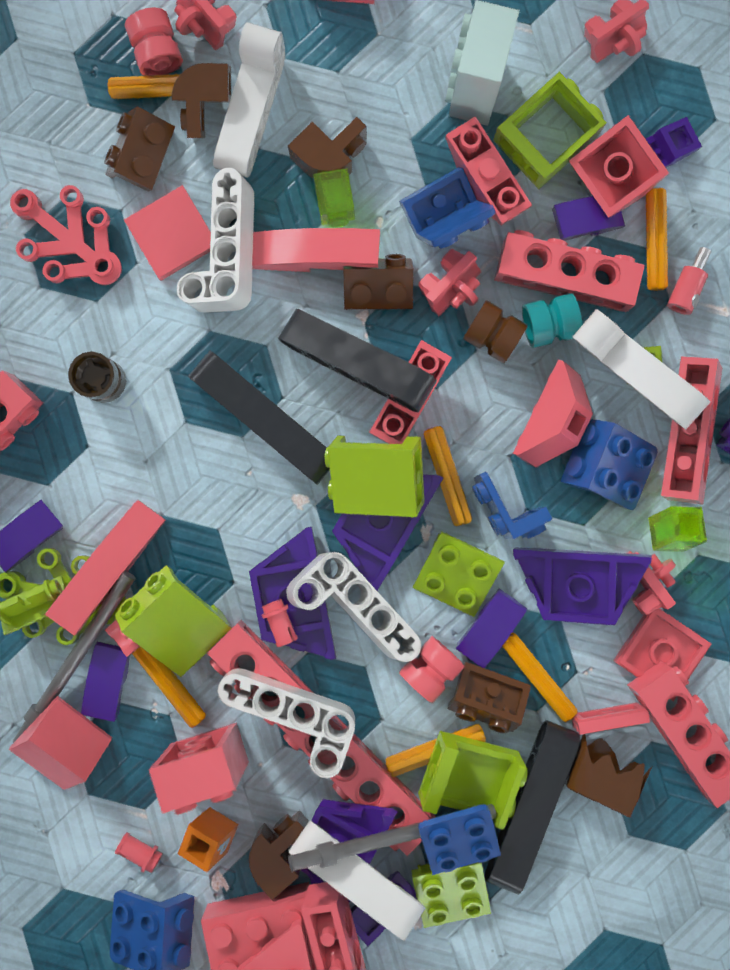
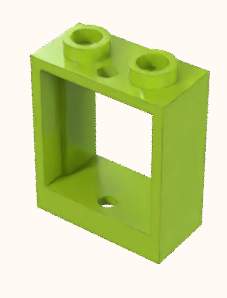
(520, 149)

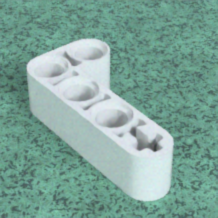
(252, 98)
(230, 200)
(641, 369)
(362, 610)
(285, 714)
(363, 885)

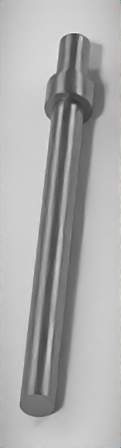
(79, 650)
(328, 852)

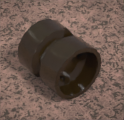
(96, 377)

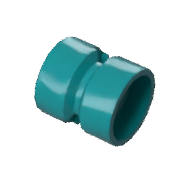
(545, 321)

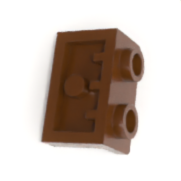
(490, 698)

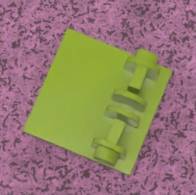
(458, 574)
(451, 894)

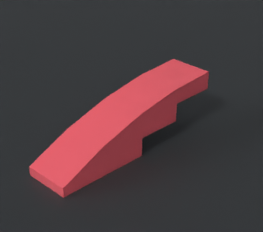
(315, 249)
(104, 567)

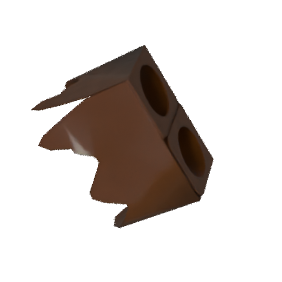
(599, 778)

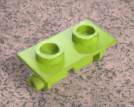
(30, 605)

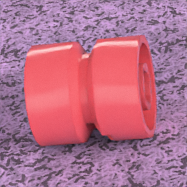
(153, 43)
(432, 669)

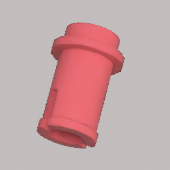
(279, 622)
(138, 853)

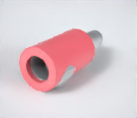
(690, 284)

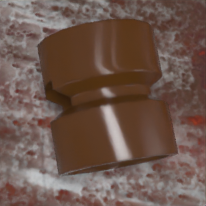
(495, 332)

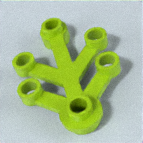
(56, 569)

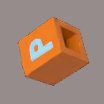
(207, 839)

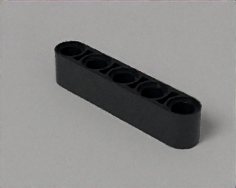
(358, 360)
(261, 416)
(535, 803)

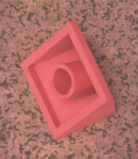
(619, 167)
(62, 744)

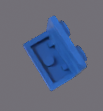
(445, 210)
(610, 463)
(526, 525)
(459, 839)
(151, 932)

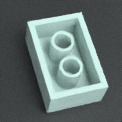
(480, 61)

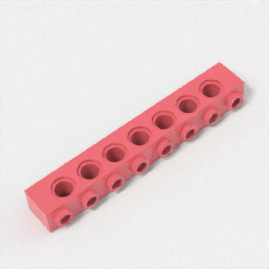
(367, 765)

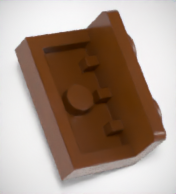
(139, 148)
(381, 287)

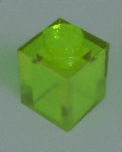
(334, 197)
(677, 529)

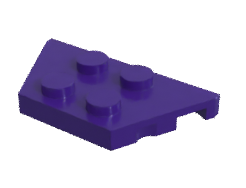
(377, 540)
(270, 583)
(581, 583)
(348, 822)

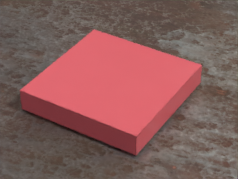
(170, 232)
(662, 639)

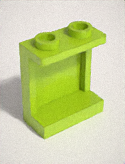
(376, 477)
(171, 622)
(472, 774)

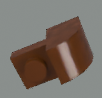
(198, 85)
(318, 153)
(270, 854)

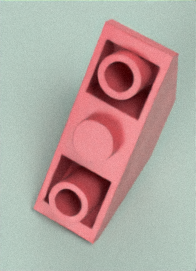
(487, 171)
(556, 419)
(397, 421)

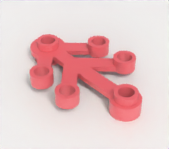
(70, 239)

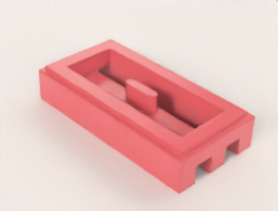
(610, 718)

